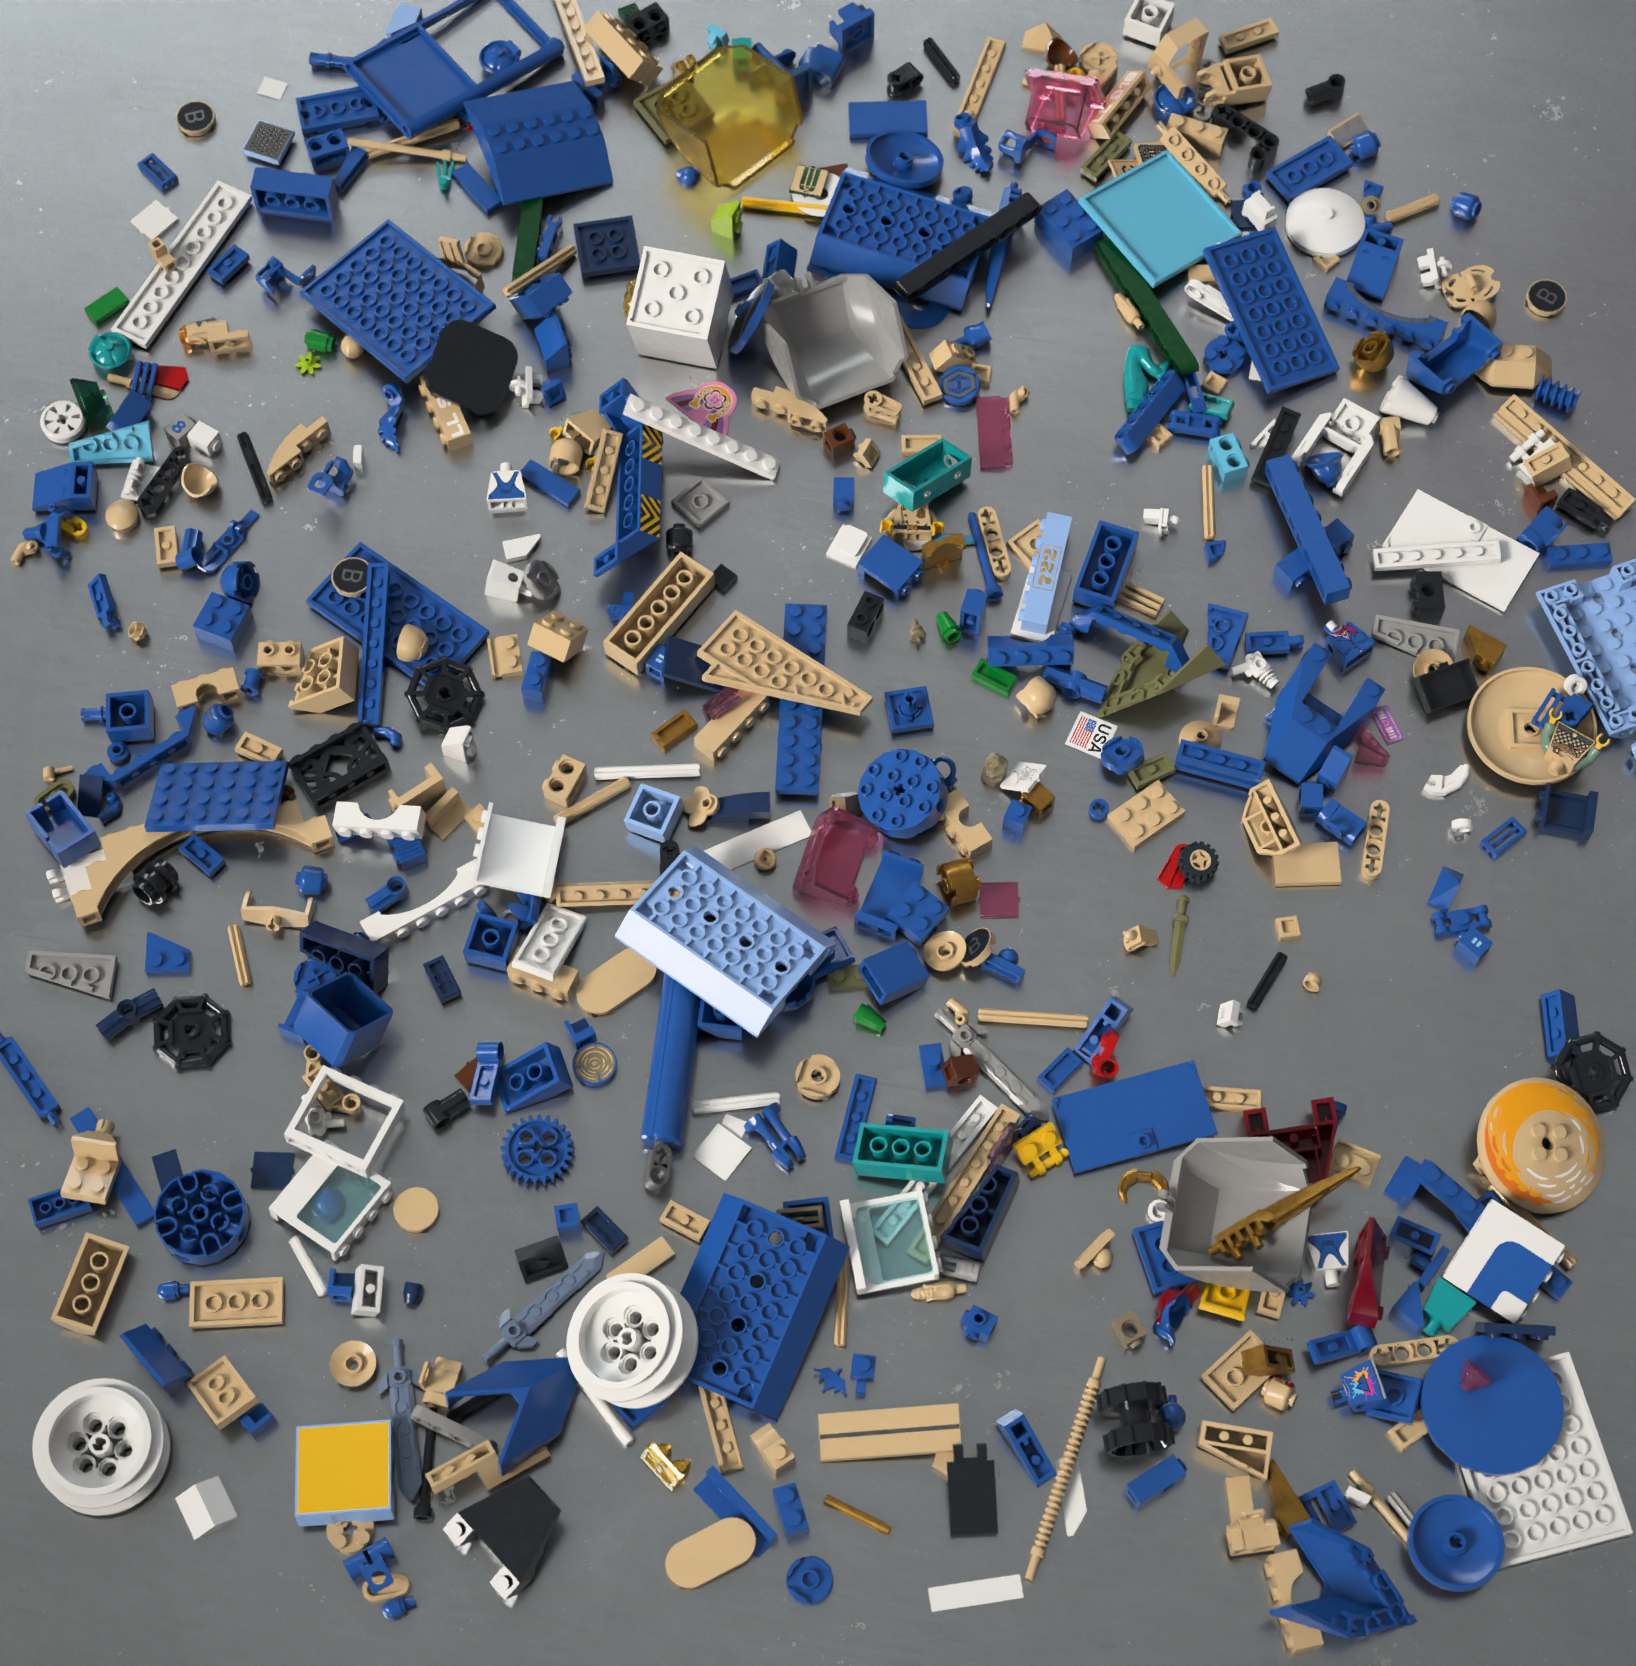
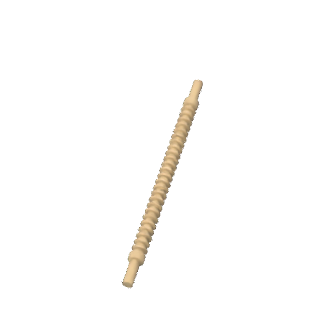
(1038, 1550)

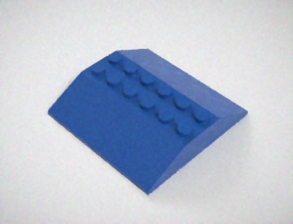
(540, 142)

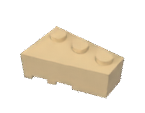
(1238, 1445)

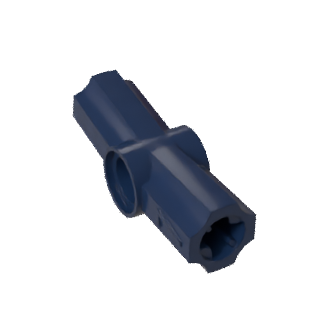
(117, 1021)

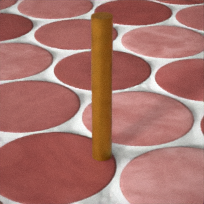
(857, 1514)

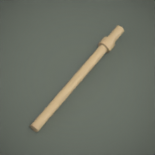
(444, 155)
(1369, 1489)

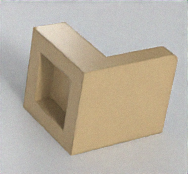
(1226, 711)

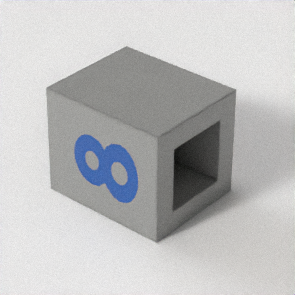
(178, 430)

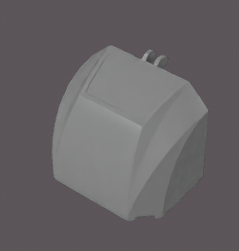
(834, 338)
(1219, 1185)

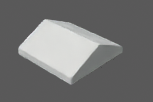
(206, 1507)

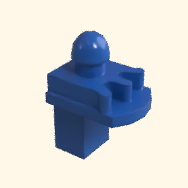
(619, 611)

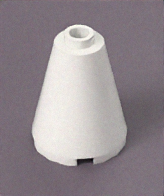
(1408, 403)

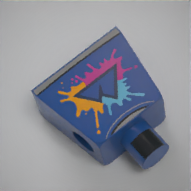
(1362, 1388)

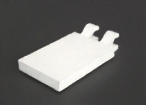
(77, 877)

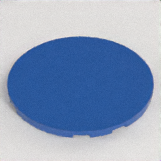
(1498, 1426)

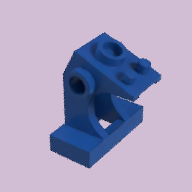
(593, 93)

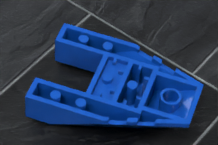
(1306, 728)

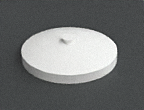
(1324, 222)

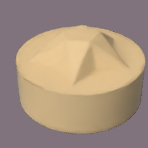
(765, 859)

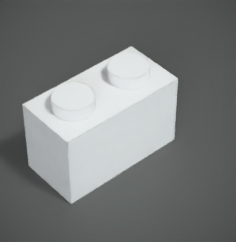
(367, 1290)

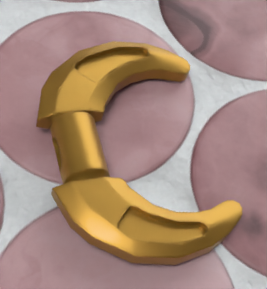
(1132, 1176)

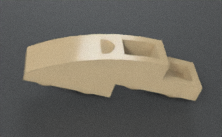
(798, 412)
(289, 453)

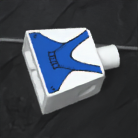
(506, 489)
(1328, 1255)

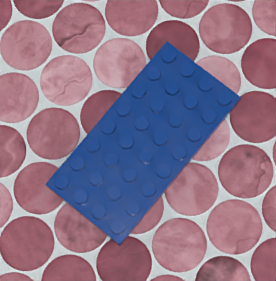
(1271, 310)
(448, 628)

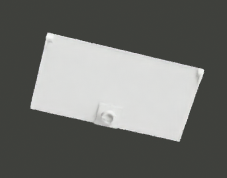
(1434, 522)

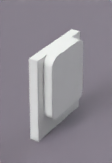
(849, 545)

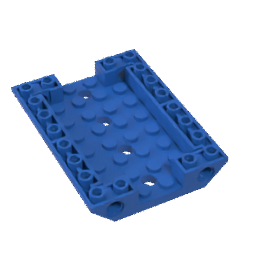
(886, 253)
(777, 1316)

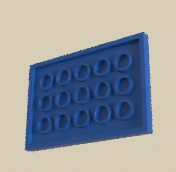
(217, 796)

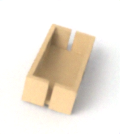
(623, 48)

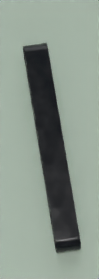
(967, 247)

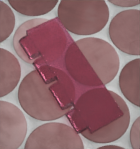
(994, 432)

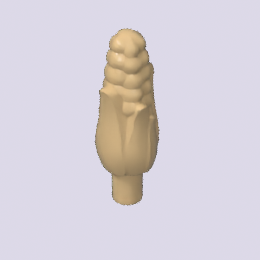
(1129, 311)
(938, 1291)

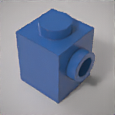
(978, 1323)

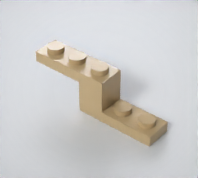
(480, 1459)

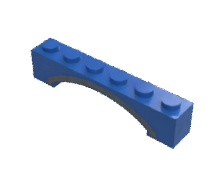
(1421, 331)

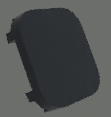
(471, 367)

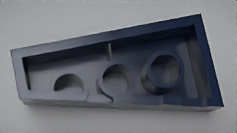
(347, 953)
(980, 1219)

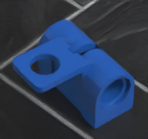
(1542, 530)
(1341, 822)
(369, 1561)

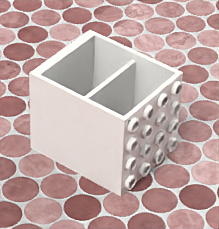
(680, 307)

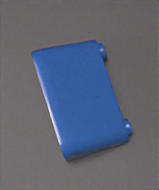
(1455, 358)

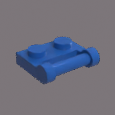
(1332, 1504)

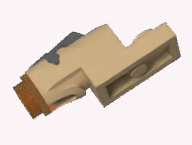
(216, 334)

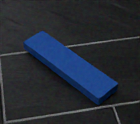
(856, 1113)

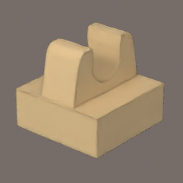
(867, 453)

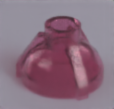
(1473, 1377)

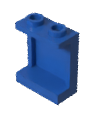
(891, 566)

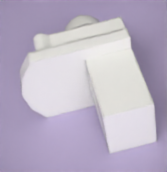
(1161, 518)

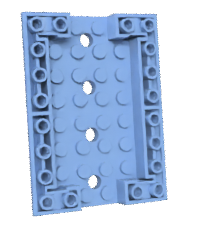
(1588, 642)
(708, 954)

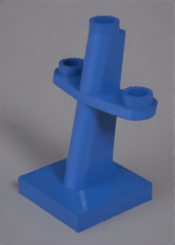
(801, 74)

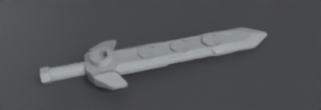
(967, 1040)

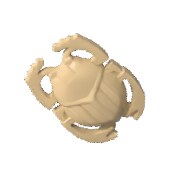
(1471, 285)

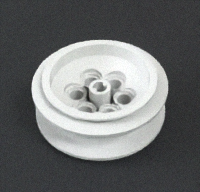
(596, 1340)
(71, 1421)

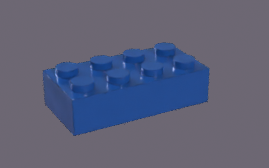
(52, 1208)

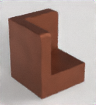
(1539, 497)

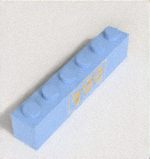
(1045, 574)

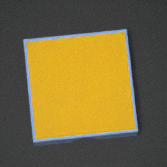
(344, 1473)

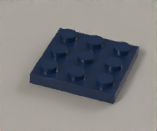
(607, 246)

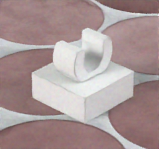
(1229, 1014)

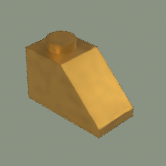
(1483, 649)
(1267, 1361)

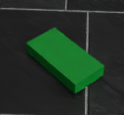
(106, 305)
(994, 677)

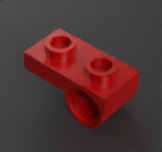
(1108, 1044)

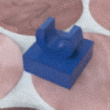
(553, 391)

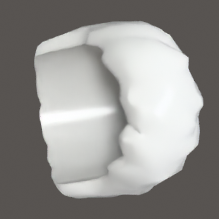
(783, 284)

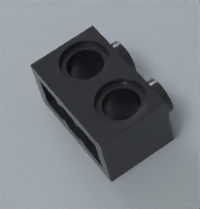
(648, 23)
(865, 617)

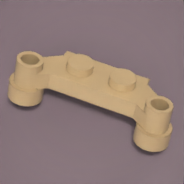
(330, 1094)

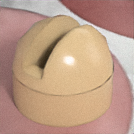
(1312, 981)

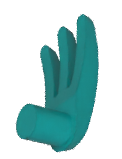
(444, 180)

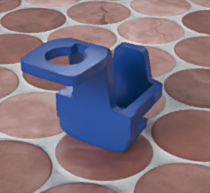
(1024, 143)
(277, 271)
(327, 482)

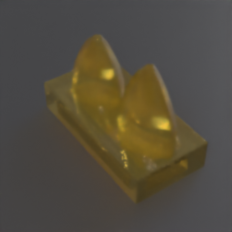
(658, 1461)

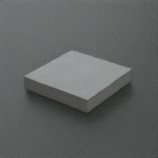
(700, 503)

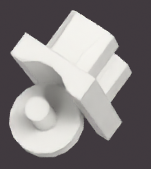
(1429, 262)
(524, 386)

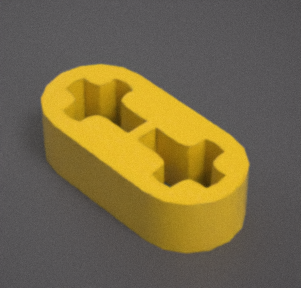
(69, 530)

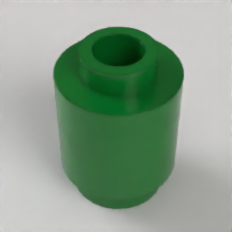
(319, 340)

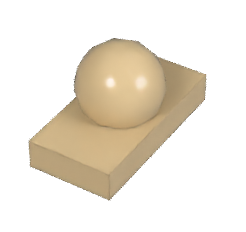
(1105, 78)
(1097, 1252)

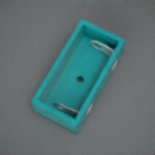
(927, 474)

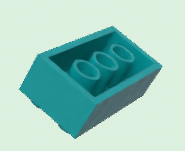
(902, 1152)

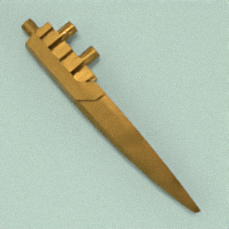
(1271, 1217)

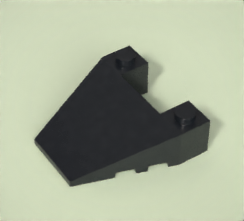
(513, 1527)

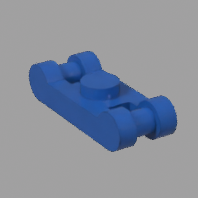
(1194, 424)
(1461, 920)

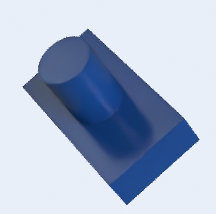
(931, 1062)
(1429, 1266)

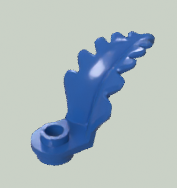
(973, 142)
(394, 396)

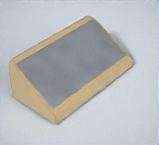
(1346, 130)

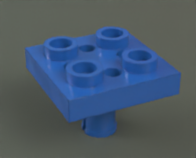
(906, 704)

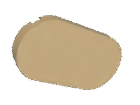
(615, 982)
(710, 1553)

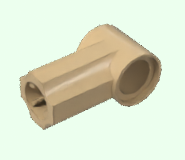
(1389, 430)

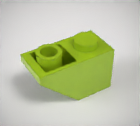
(727, 219)

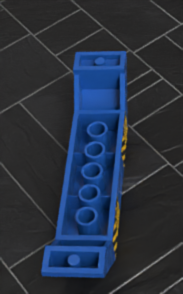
(638, 480)

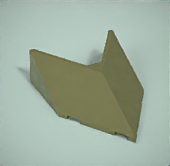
(1144, 672)

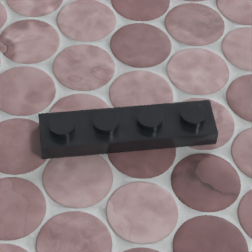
(1276, 443)

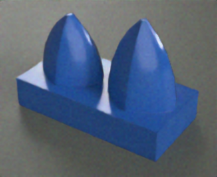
(526, 910)

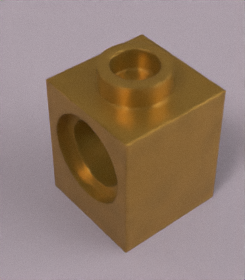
(1039, 799)

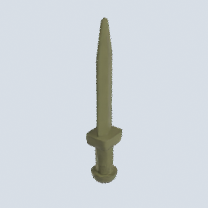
(1180, 920)

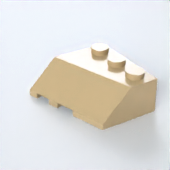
(327, 677)

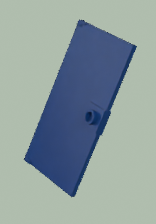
(1134, 1116)

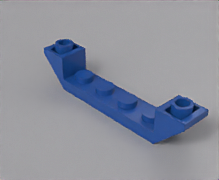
(1144, 632)
(159, 753)

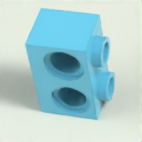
(1225, 458)

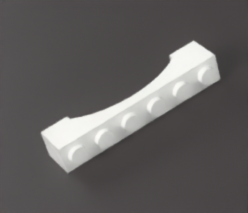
(387, 928)

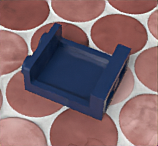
(1566, 812)

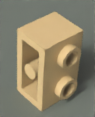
(280, 657)

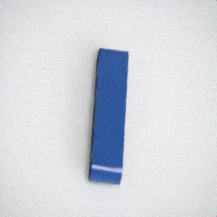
(1150, 411)

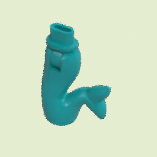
(1135, 381)

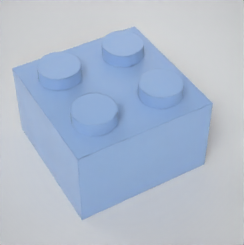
(653, 813)

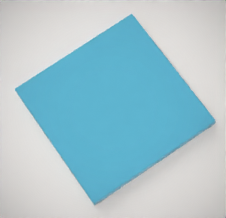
(1159, 217)

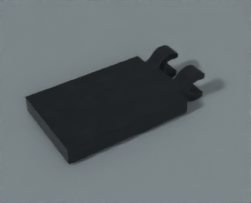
(972, 1492)

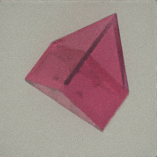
(1369, 750)

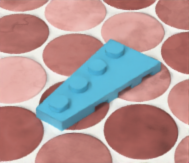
(115, 446)

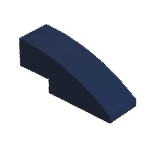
(742, 807)

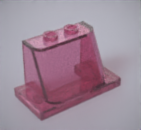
(1061, 102)

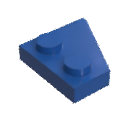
(166, 957)

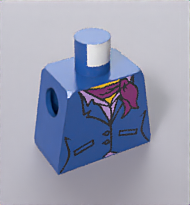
(1347, 644)

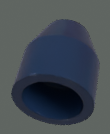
(412, 1293)

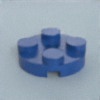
(1226, 346)
(1120, 764)

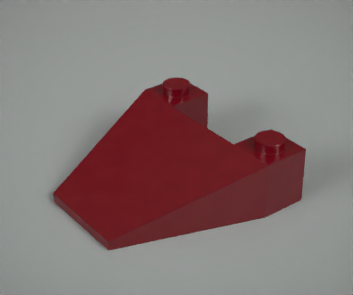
(1310, 1141)
(1370, 1255)

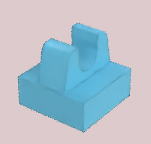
(716, 36)

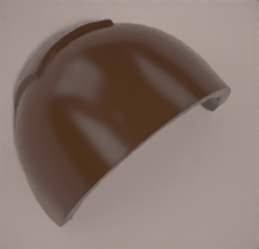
(1060, 53)

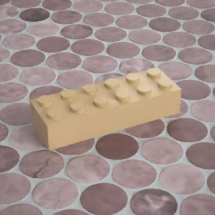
(659, 612)

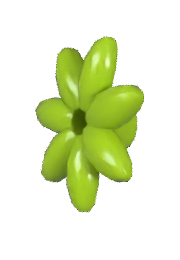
(308, 363)

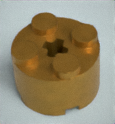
(958, 881)

